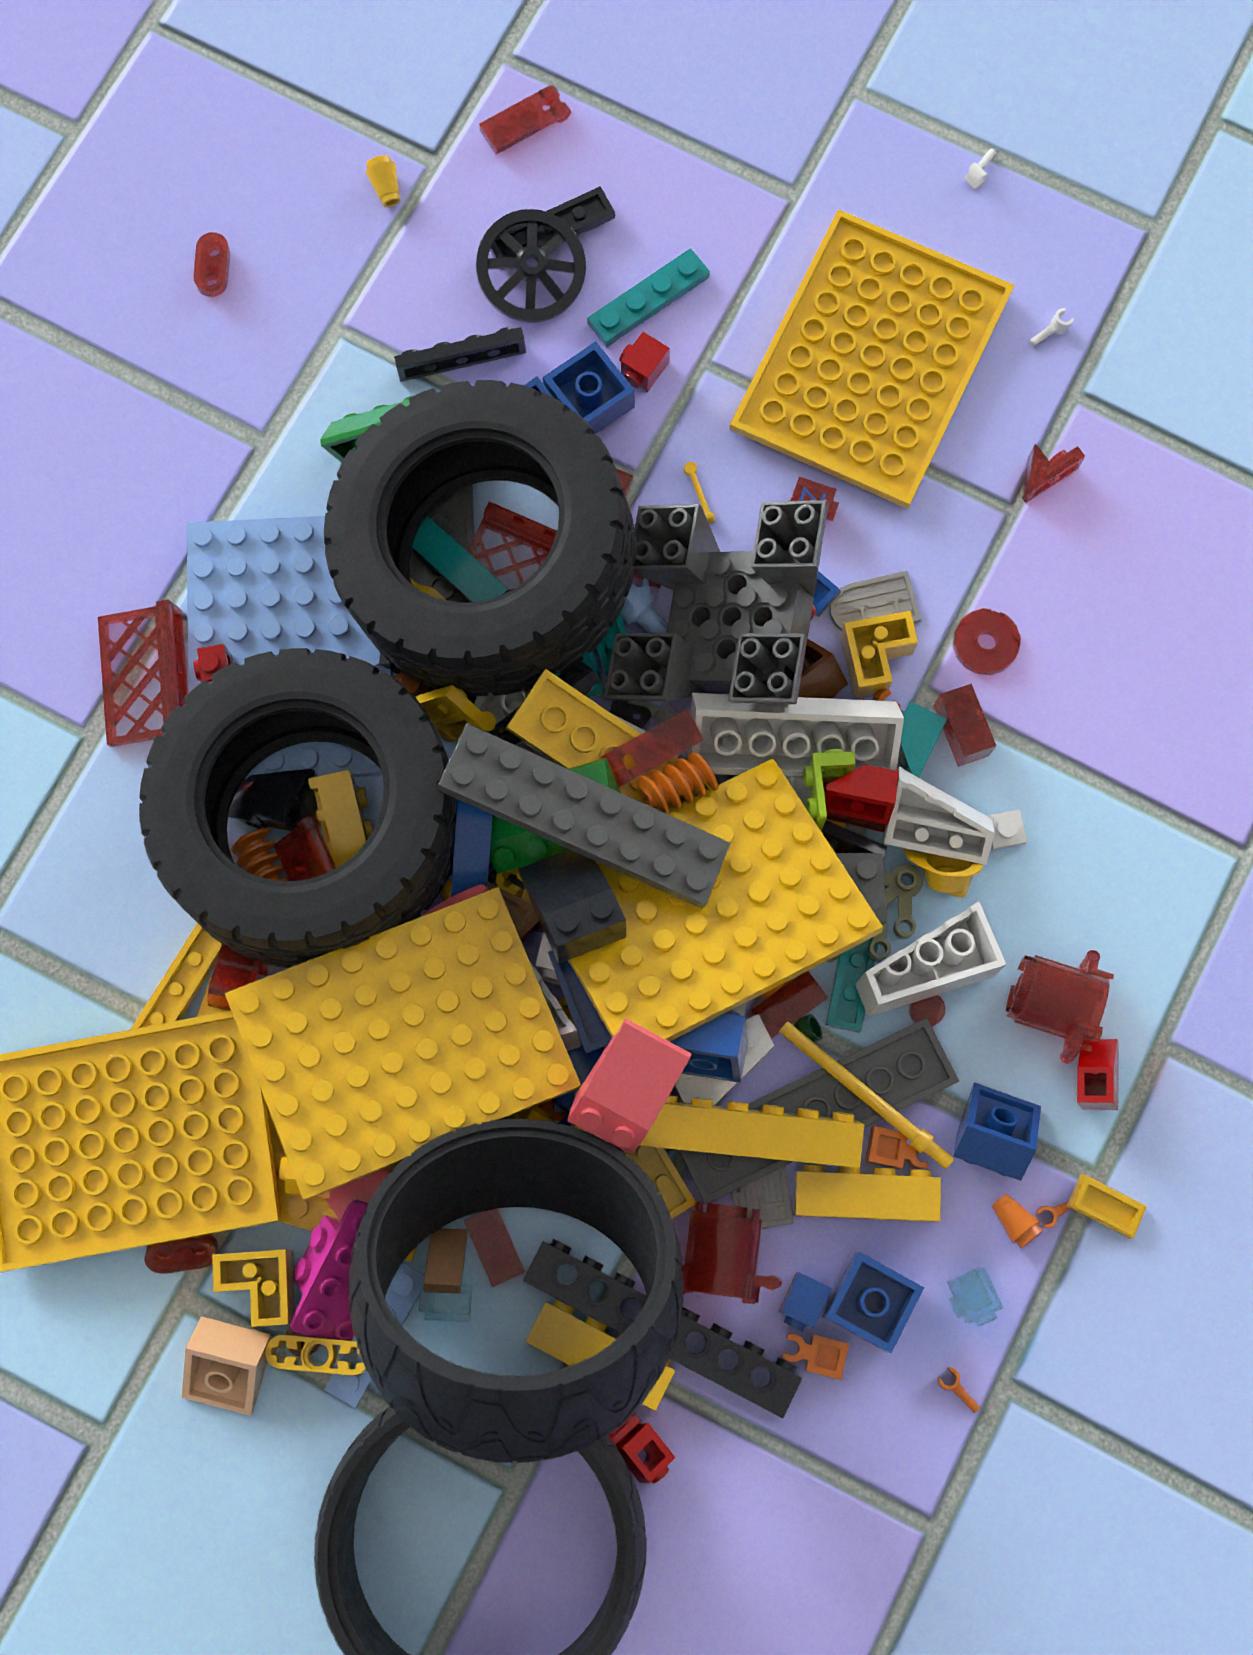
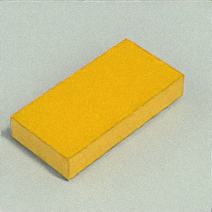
(1106, 1206)

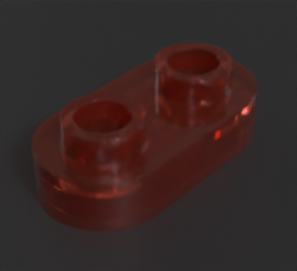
(211, 267)
(181, 1254)

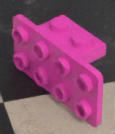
(324, 1277)

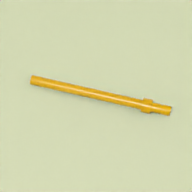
(920, 1139)

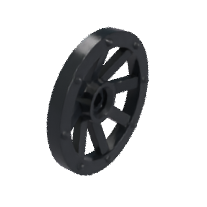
(526, 273)

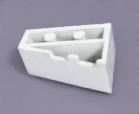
(937, 822)
(695, 1086)

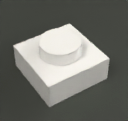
(1008, 830)

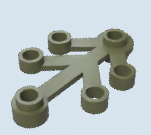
(904, 893)

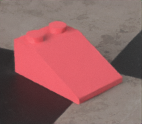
(628, 1086)

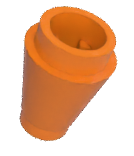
(1016, 1221)

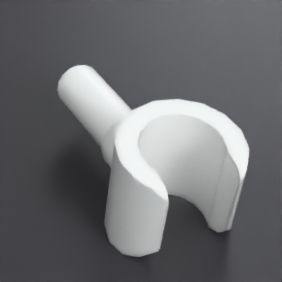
(976, 174)
(1056, 326)

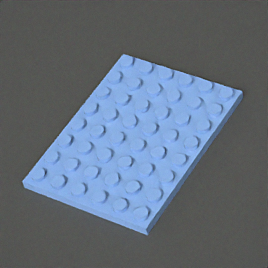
(266, 591)

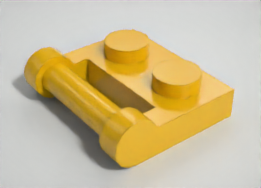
(451, 705)

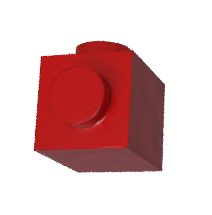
(644, 361)

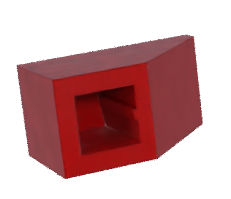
(1098, 1076)

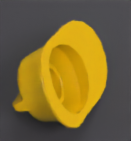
(945, 873)

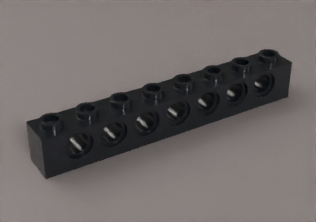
(773, 1397)

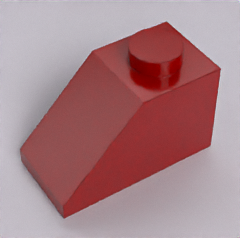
(864, 794)

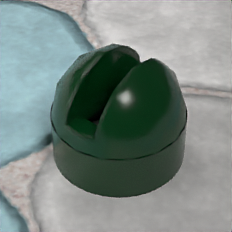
(809, 1027)

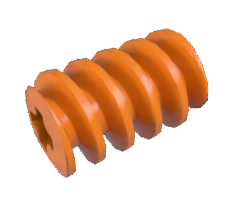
(677, 781)
(254, 855)

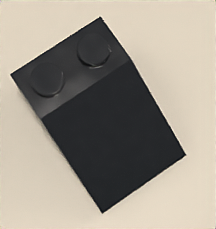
(573, 904)

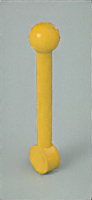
(690, 469)

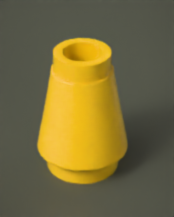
(384, 179)

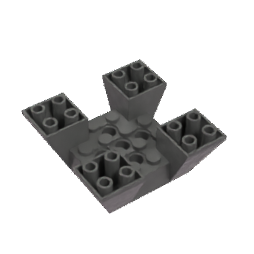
(733, 615)

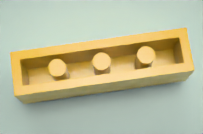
(867, 1195)
(576, 1340)

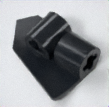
(270, 800)

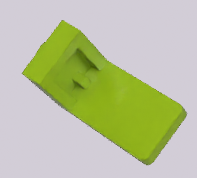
(825, 765)

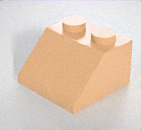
(224, 1365)

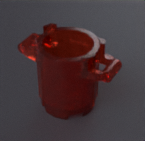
(1061, 1000)
(725, 1253)

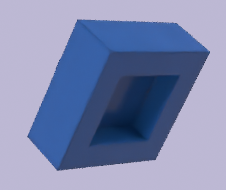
(825, 594)

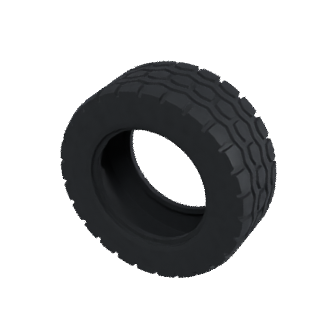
(430, 453)
(237, 725)

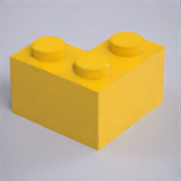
(870, 644)
(266, 1276)

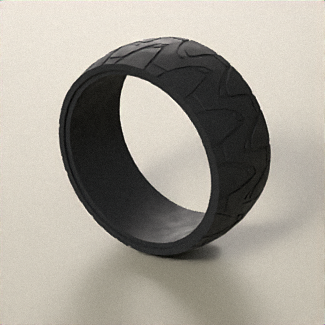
(508, 1167)
(334, 1557)

